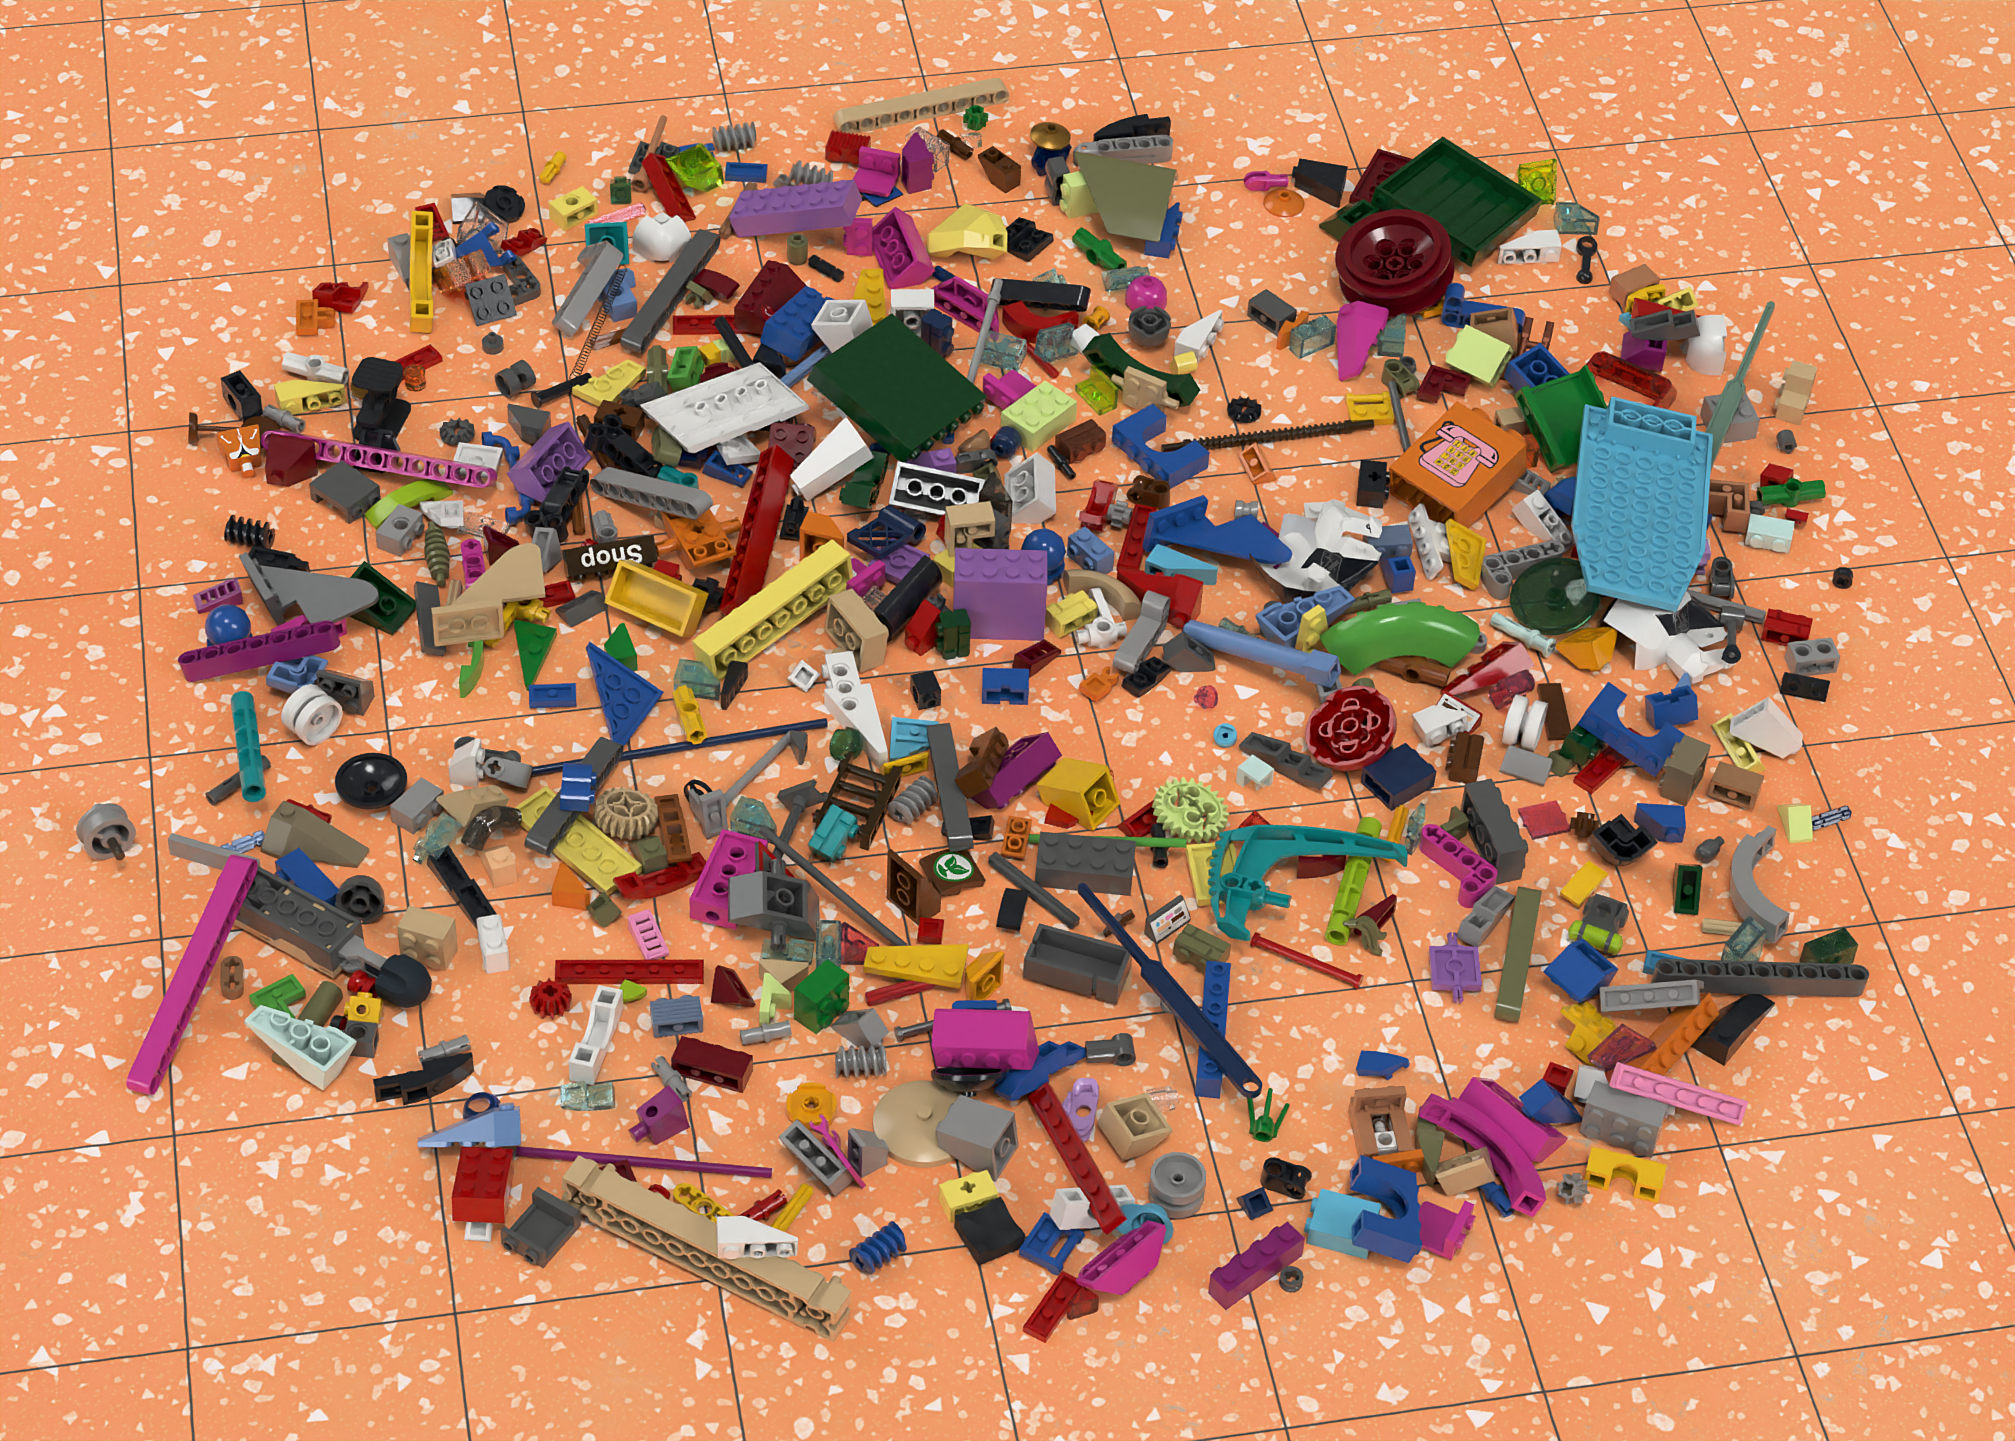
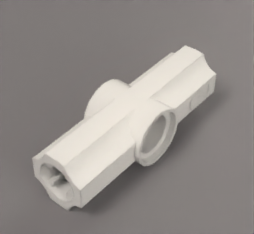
(315, 368)

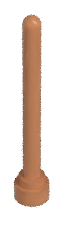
(640, 180)

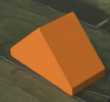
(568, 890)

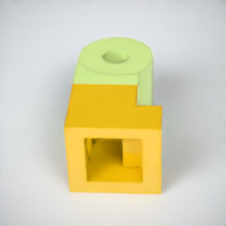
(716, 352)

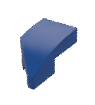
(1380, 1063)

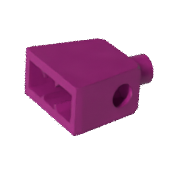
(660, 1117)

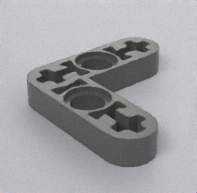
(520, 284)

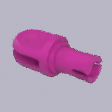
(1264, 180)

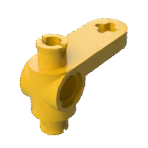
(513, 610)

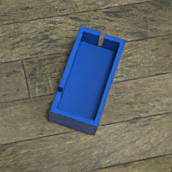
(790, 327)

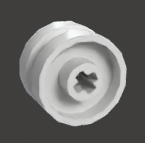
(311, 714)
(1520, 721)

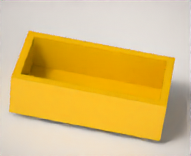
(656, 598)

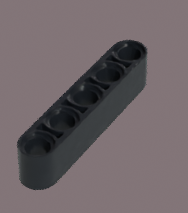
(1044, 295)

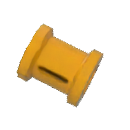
(1096, 318)

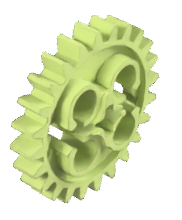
(1193, 802)

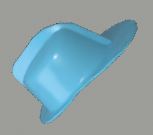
(1138, 1214)

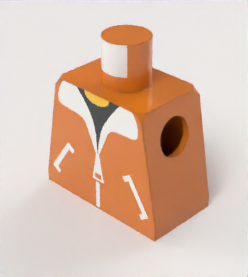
(241, 449)

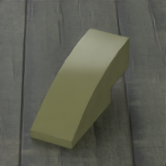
(1431, 1143)

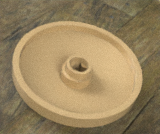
(909, 1119)

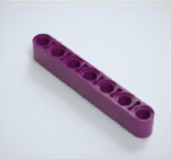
(259, 651)

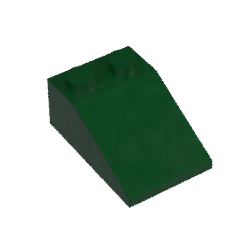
(392, 605)

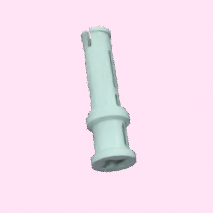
(1531, 638)

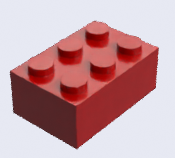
(482, 1185)

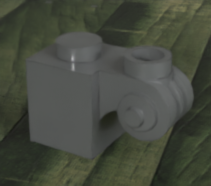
(645, 393)

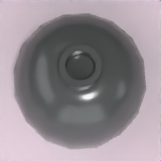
(1149, 326)
(361, 898)

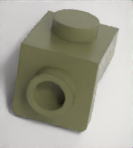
(1457, 824)

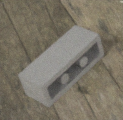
(816, 1157)

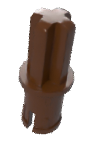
(956, 144)

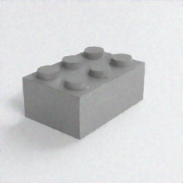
(1623, 1119)

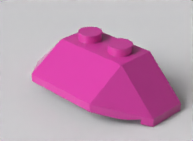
(964, 303)
(1125, 1260)

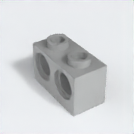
(1812, 657)

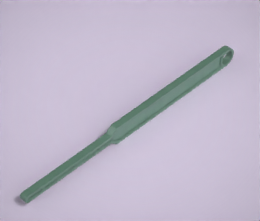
(1735, 388)

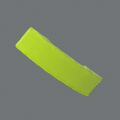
(408, 496)

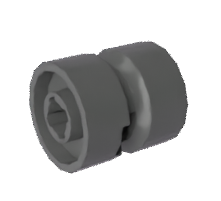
(515, 378)

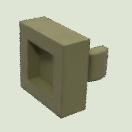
(699, 294)

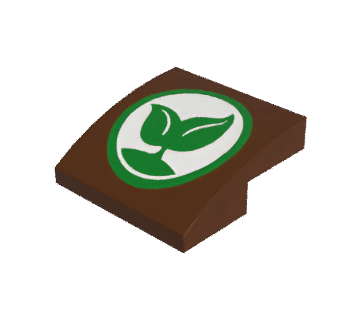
(952, 871)

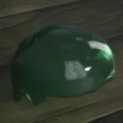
(845, 741)

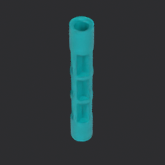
(248, 746)

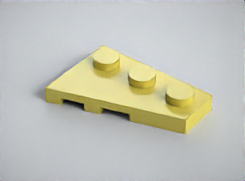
(610, 384)
(1311, 627)

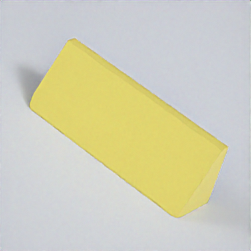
(1738, 749)

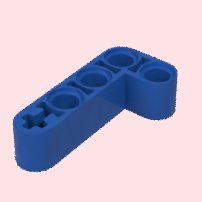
(1458, 311)

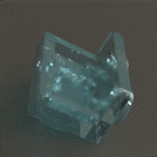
(1055, 342)
(437, 838)

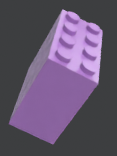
(1002, 592)

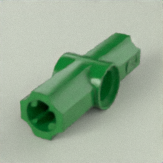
(1098, 250)
(1791, 492)

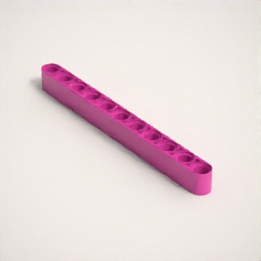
(389, 461)
(192, 975)

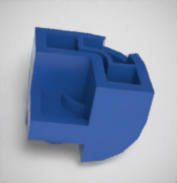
(1562, 496)

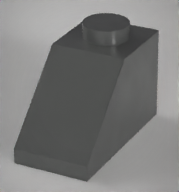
(528, 422)
(1188, 655)

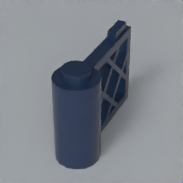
(895, 525)

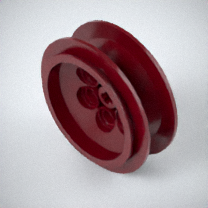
(1395, 261)

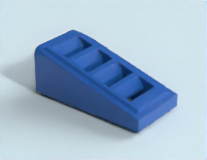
(714, 468)

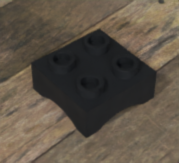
(989, 1231)

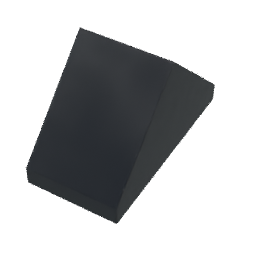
(771, 360)

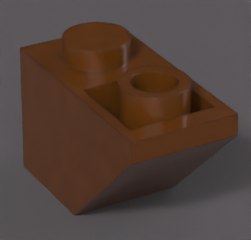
(1000, 169)

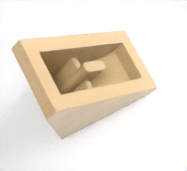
(785, 972)

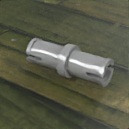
(284, 418)
(765, 1032)
(445, 1049)
(671, 1078)

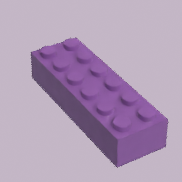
(795, 208)

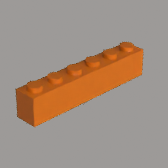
(1677, 1035)

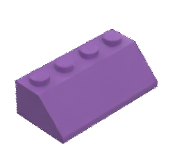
(545, 460)

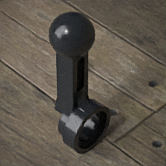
(1584, 275)

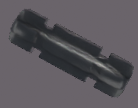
(826, 268)

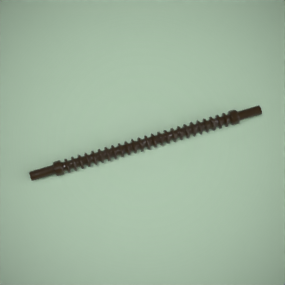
(1347, 427)

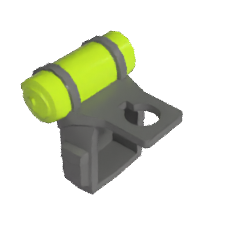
(1601, 924)

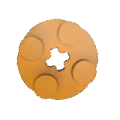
(811, 1092)

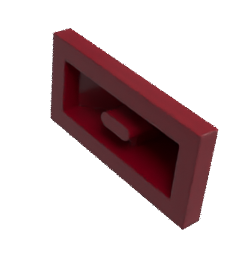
(729, 989)

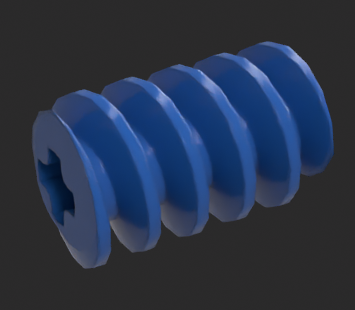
(878, 1247)

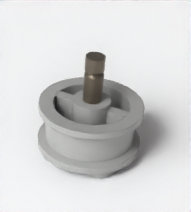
(106, 831)

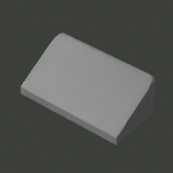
(1526, 765)

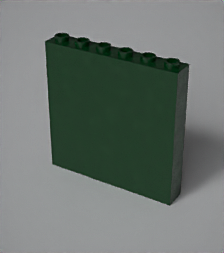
(897, 389)

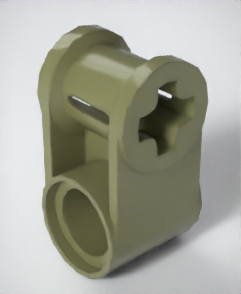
(1405, 380)

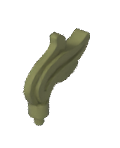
(1370, 933)

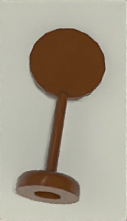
(265, 424)

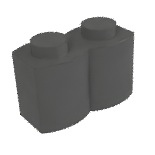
(1055, 170)

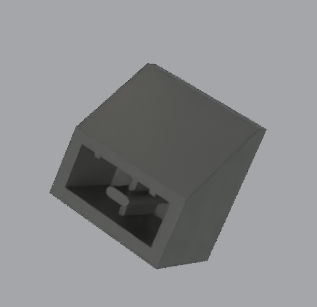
(349, 691)

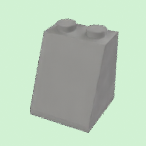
(979, 1135)

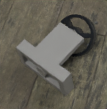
(707, 807)

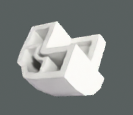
(660, 238)
(1707, 351)

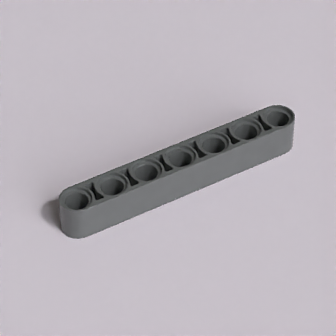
(951, 797)
(555, 822)

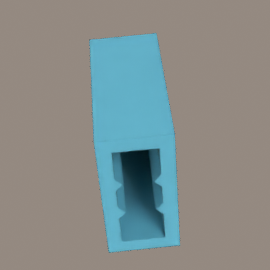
(1333, 1221)

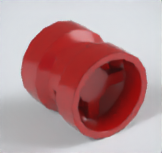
(361, 982)

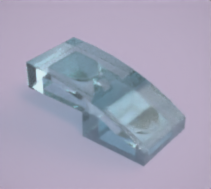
(1414, 829)
(795, 950)
(583, 1098)

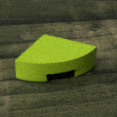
(632, 991)

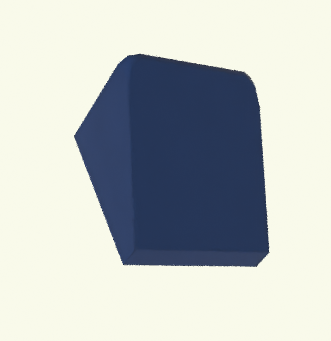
(1255, 1203)

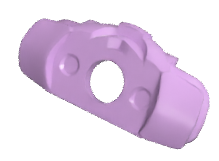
(1084, 1094)

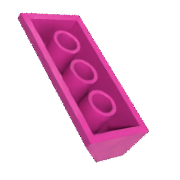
(901, 250)
(984, 1039)
(1491, 1099)

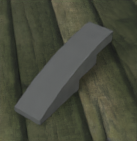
(1285, 761)

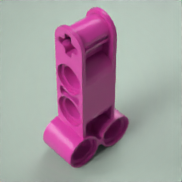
(472, 561)

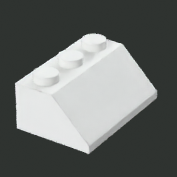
(1032, 490)

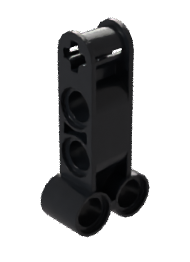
(620, 447)
(559, 503)

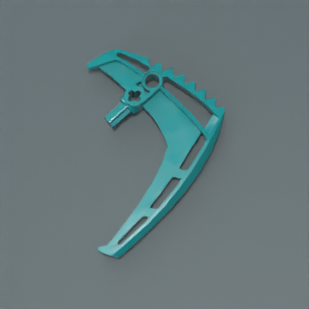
(1264, 847)

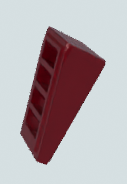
(1034, 658)
(1380, 912)

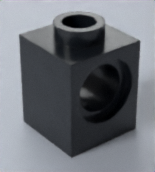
(925, 690)

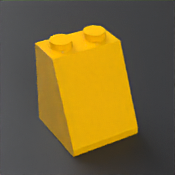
(1080, 788)

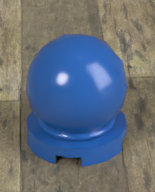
(1051, 542)
(227, 624)

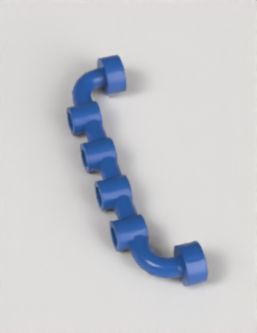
(511, 453)

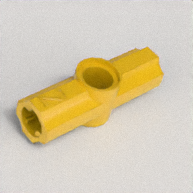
(689, 714)

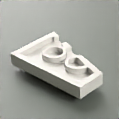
(738, 451)

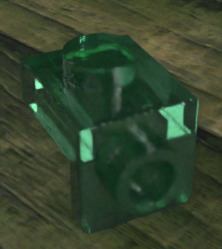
(620, 190)

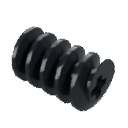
(249, 533)

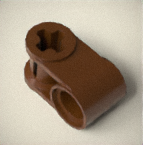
(1150, 492)

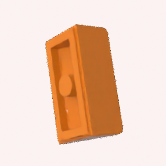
(1256, 465)

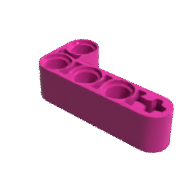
(1473, 871)

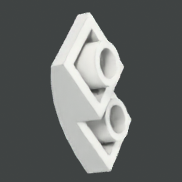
(443, 252)

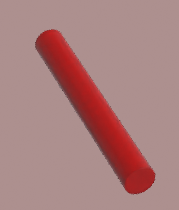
(1054, 373)

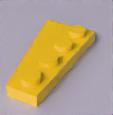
(921, 963)

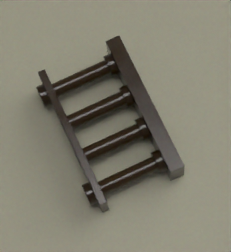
(881, 799)

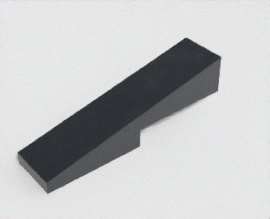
(460, 886)

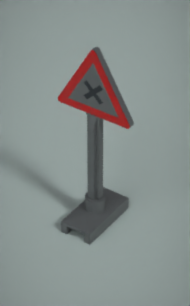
(795, 800)

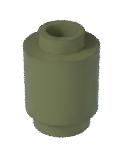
(797, 249)

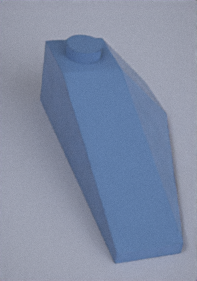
(495, 1127)

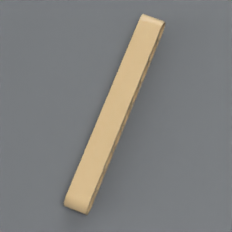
(920, 106)

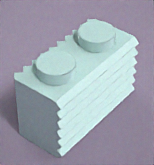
(1769, 533)

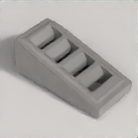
(1522, 484)

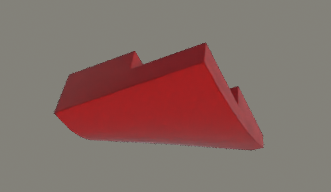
(340, 296)

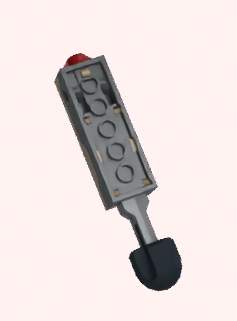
(326, 938)

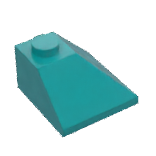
(613, 232)

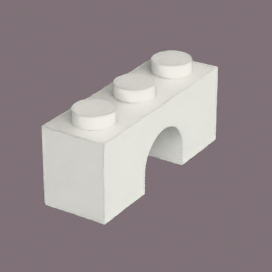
(1072, 1210)

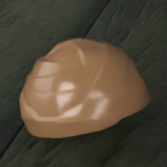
(978, 442)

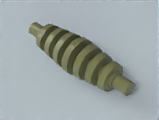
(437, 553)

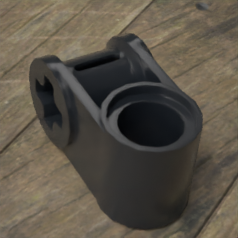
(1283, 1177)

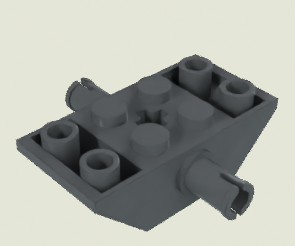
(774, 904)

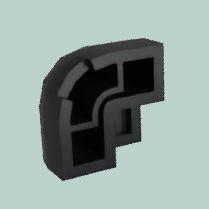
(1620, 842)

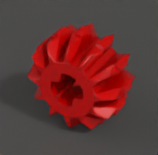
(550, 998)

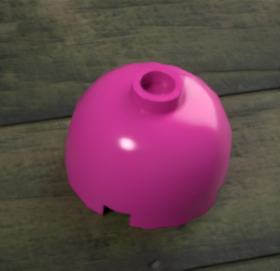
(1146, 292)

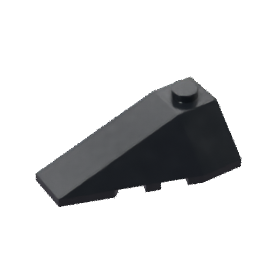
(1733, 1027)

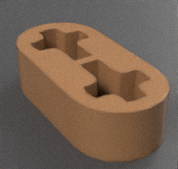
(236, 977)

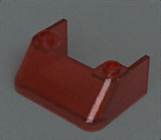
(1633, 378)

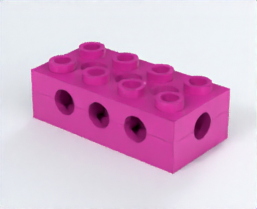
(730, 853)

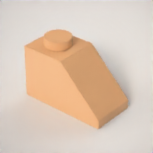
(499, 865)

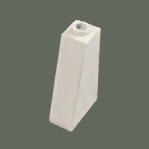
(831, 461)

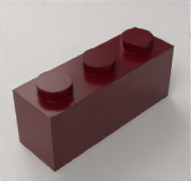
(712, 1064)

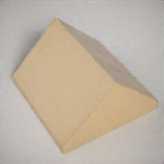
(1465, 1171)

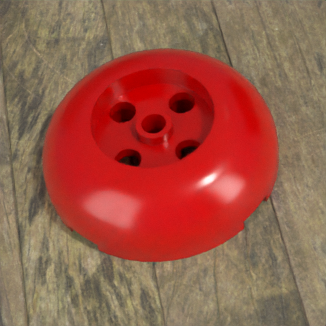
(1336, 728)

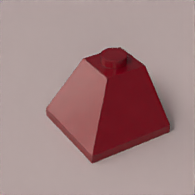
(290, 460)

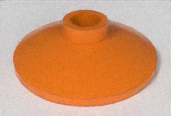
(1283, 203)

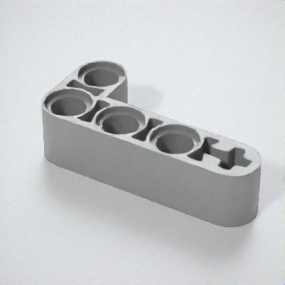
(1503, 567)
(1143, 633)

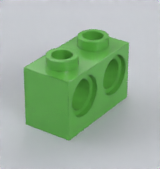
(685, 368)

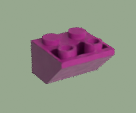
(916, 165)
(1644, 352)

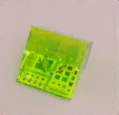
(697, 168)

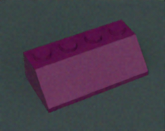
(1019, 767)

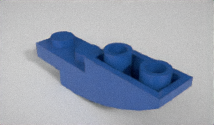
(1048, 1061)

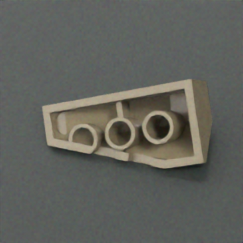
(296, 828)

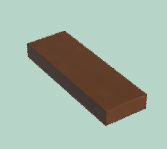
(1557, 718)

